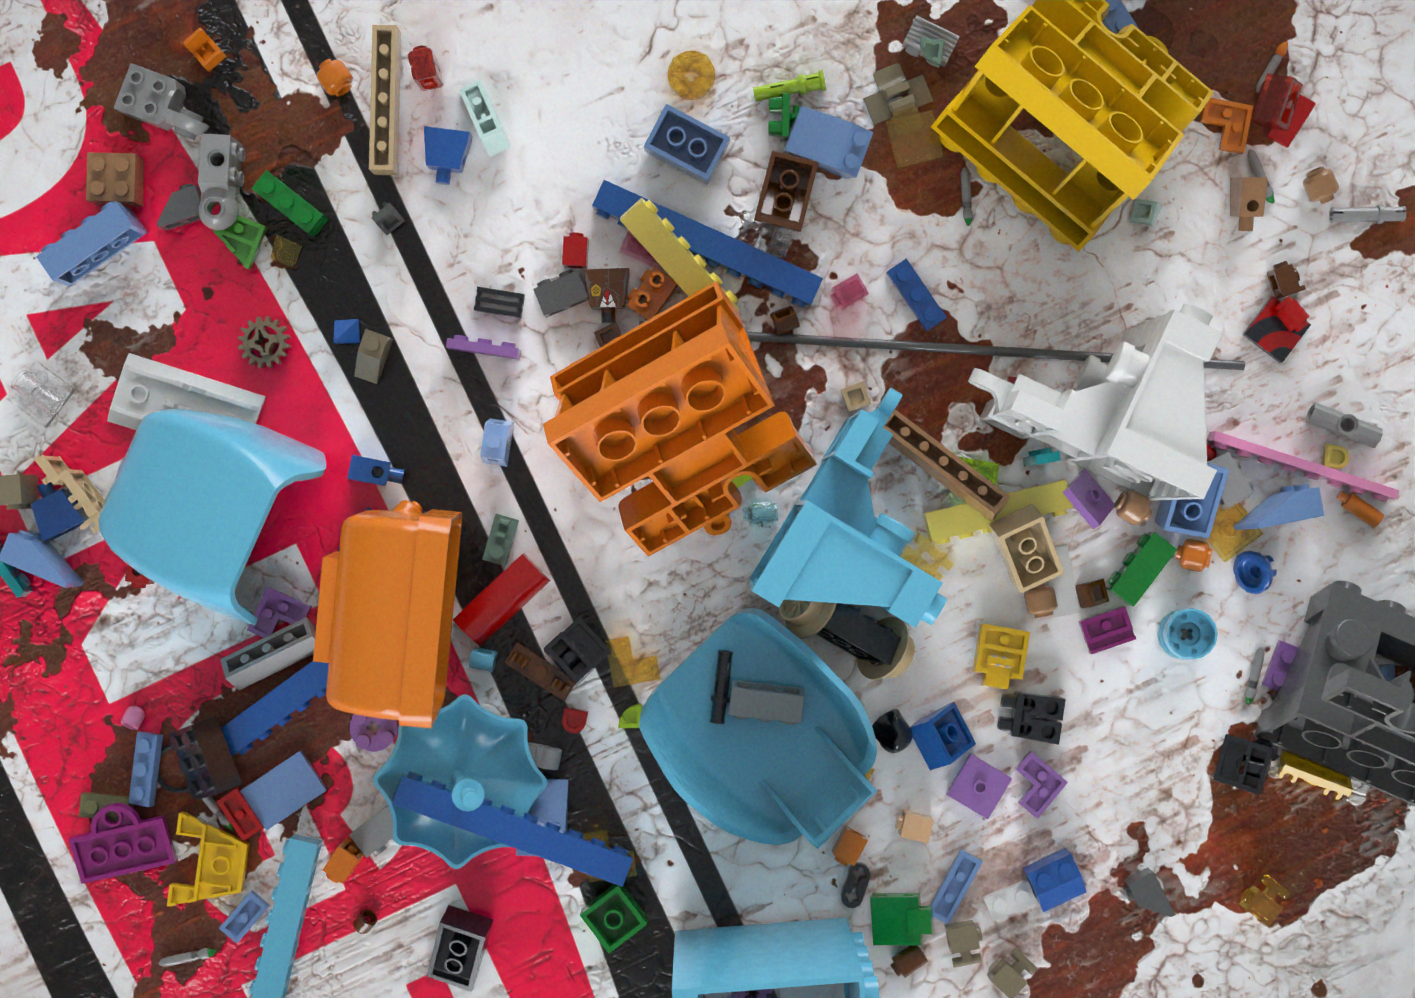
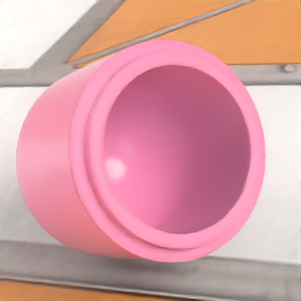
(133, 717)

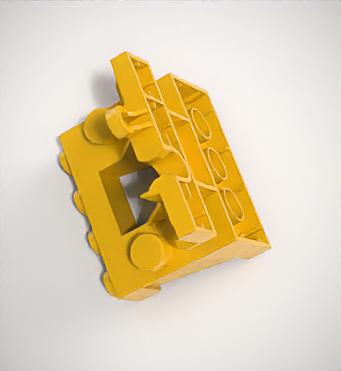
(1097, 90)

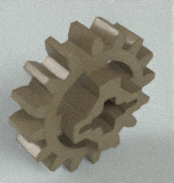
(262, 332)

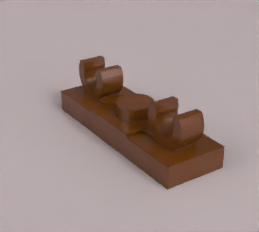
(539, 671)

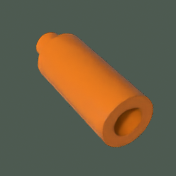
(1360, 508)

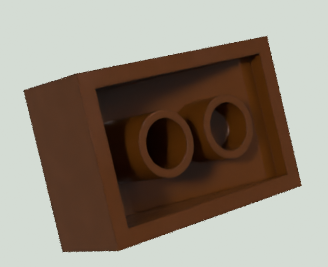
(786, 191)

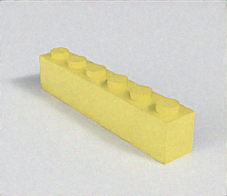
(670, 250)
(964, 519)

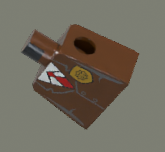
(607, 290)

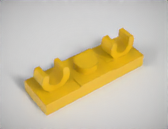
(1314, 774)

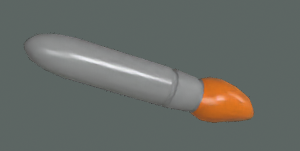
(1273, 64)

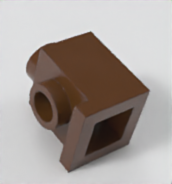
(1284, 280)

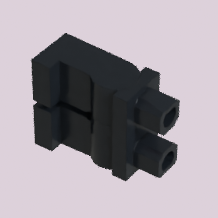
(1025, 714)

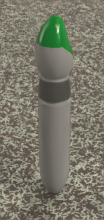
(1259, 172)
(966, 196)
(1250, 691)
(215, 808)
(204, 953)

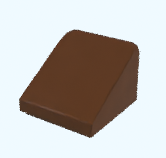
(1092, 593)

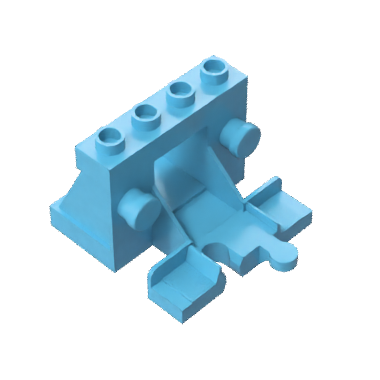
(837, 546)

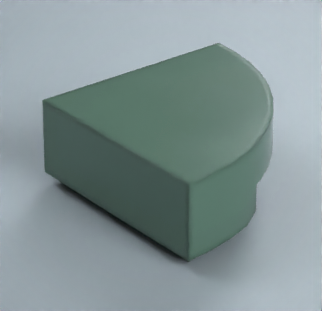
(932, 50)

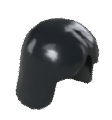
(892, 731)

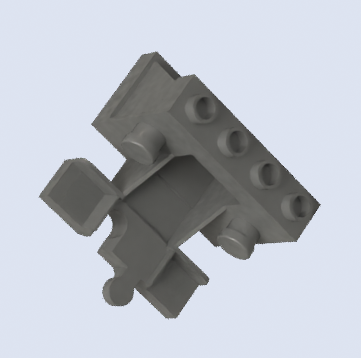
(1336, 698)

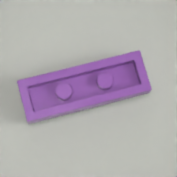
(484, 347)

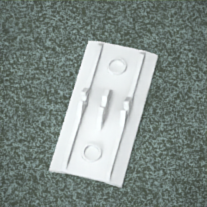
(153, 387)

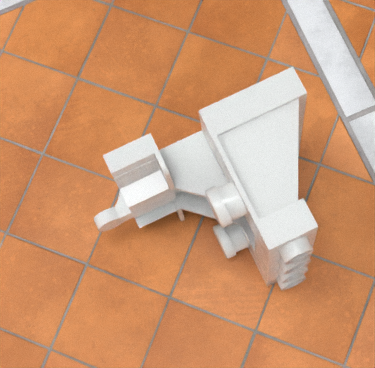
(1130, 418)

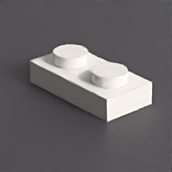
(1009, 900)

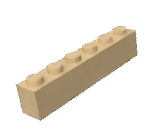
(385, 100)

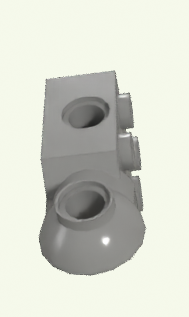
(158, 102)
(220, 179)

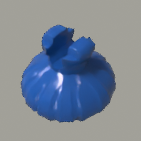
(1254, 571)

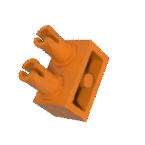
(651, 294)

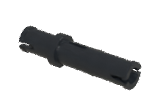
(720, 695)

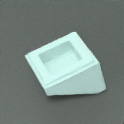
(1145, 212)

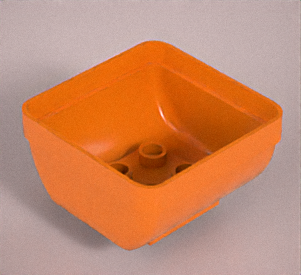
(389, 614)

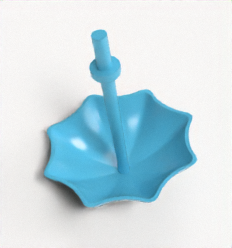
(476, 759)

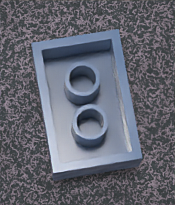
(686, 144)

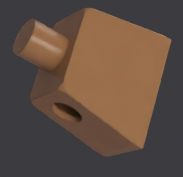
(1251, 192)

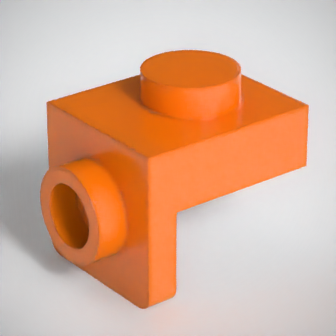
(204, 49)

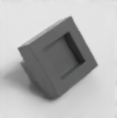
(387, 218)

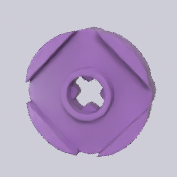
(367, 739)

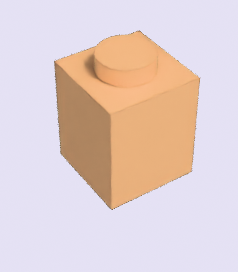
(914, 826)

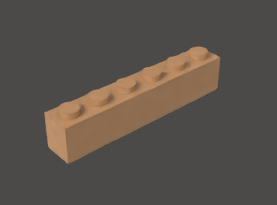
(945, 466)

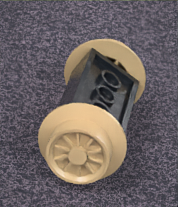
(880, 646)

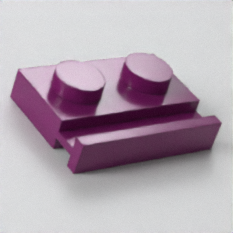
(1107, 630)

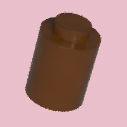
(908, 960)

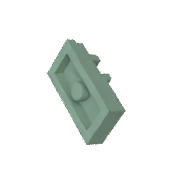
(500, 539)

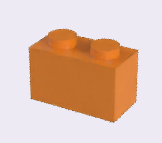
(343, 861)

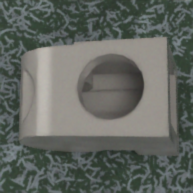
(545, 756)

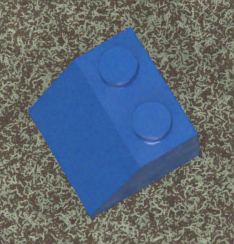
(942, 736)
(1055, 879)

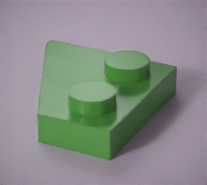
(243, 239)

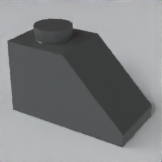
(181, 208)
(1147, 892)

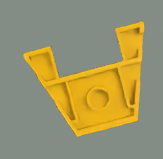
(219, 866)

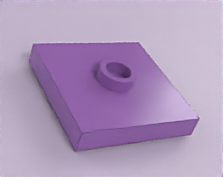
(1089, 499)
(979, 786)

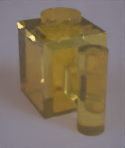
(1262, 903)

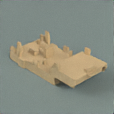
(78, 485)

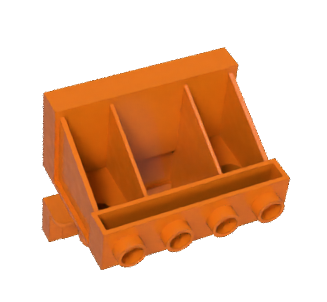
(668, 410)

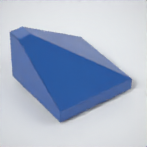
(346, 331)

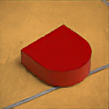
(574, 719)

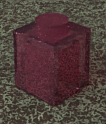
(848, 292)

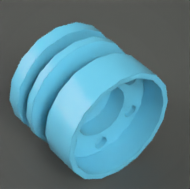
(1201, 634)

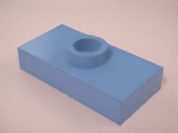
(244, 916)

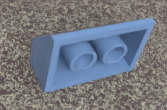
(1193, 515)

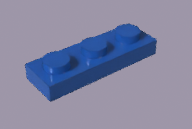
(916, 294)

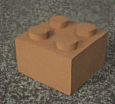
(115, 178)

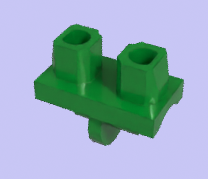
(782, 105)

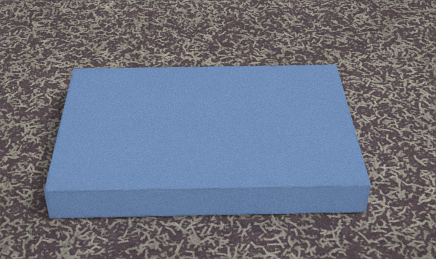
(284, 790)

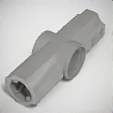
(1357, 429)

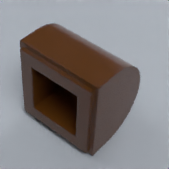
(784, 320)

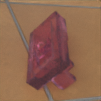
(634, 249)

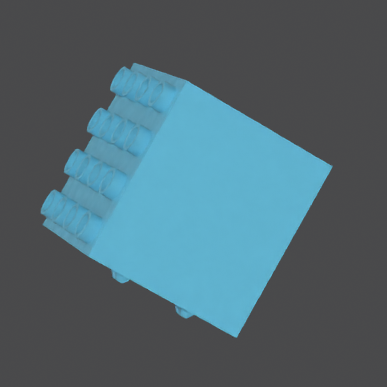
(772, 958)

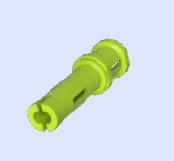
(801, 85)

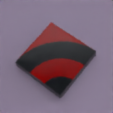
(1271, 334)

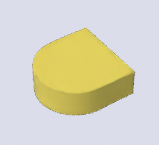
(1335, 456)

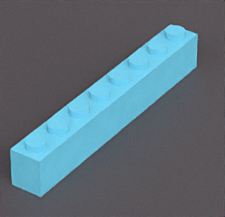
(286, 918)

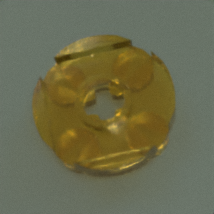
(691, 61)

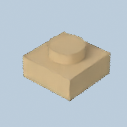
(855, 396)

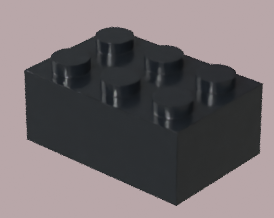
(205, 758)

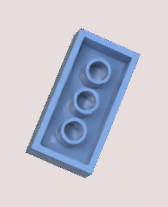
(91, 243)

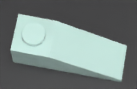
(484, 118)

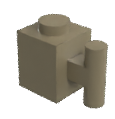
(963, 938)
(1008, 976)

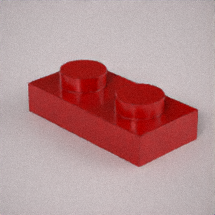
(240, 814)

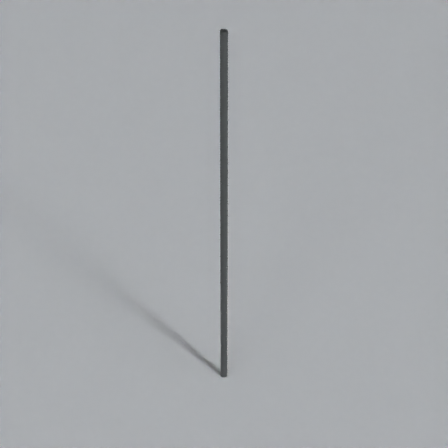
(956, 348)

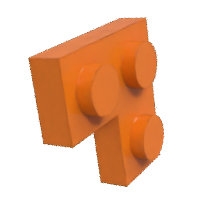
(1234, 119)

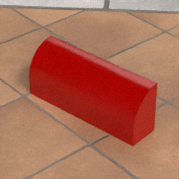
(501, 600)

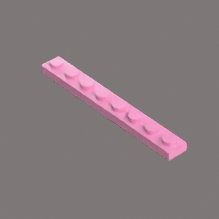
(1312, 470)

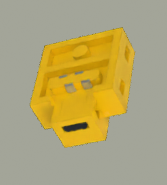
(1000, 655)

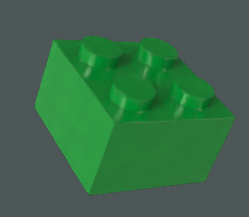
(614, 917)

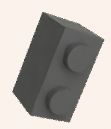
(560, 293)

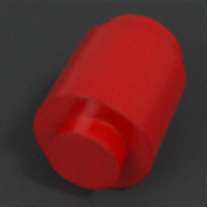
(1292, 314)

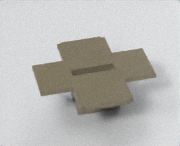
(891, 85)

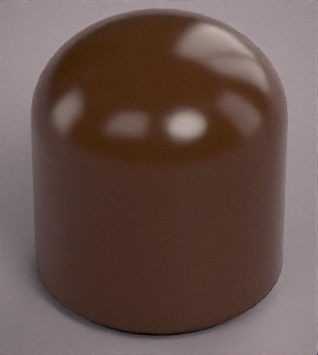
(363, 926)

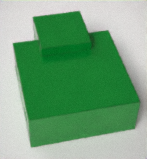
(899, 919)

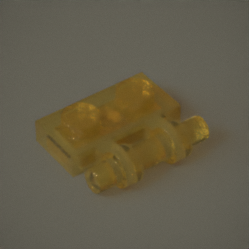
(915, 558)

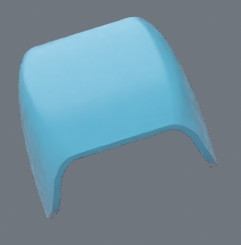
(197, 500)
(756, 775)

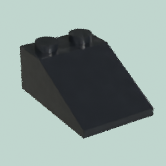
(459, 947)

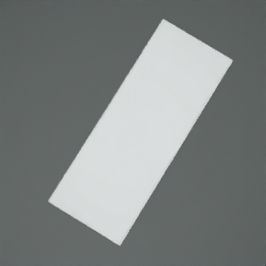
(1065, 586)

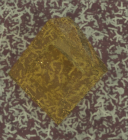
(285, 251)

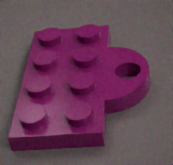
(121, 845)

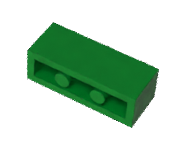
(290, 203)
(1140, 568)

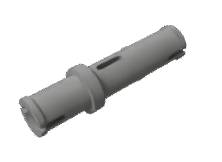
(1368, 214)

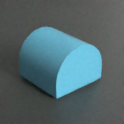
(482, 659)

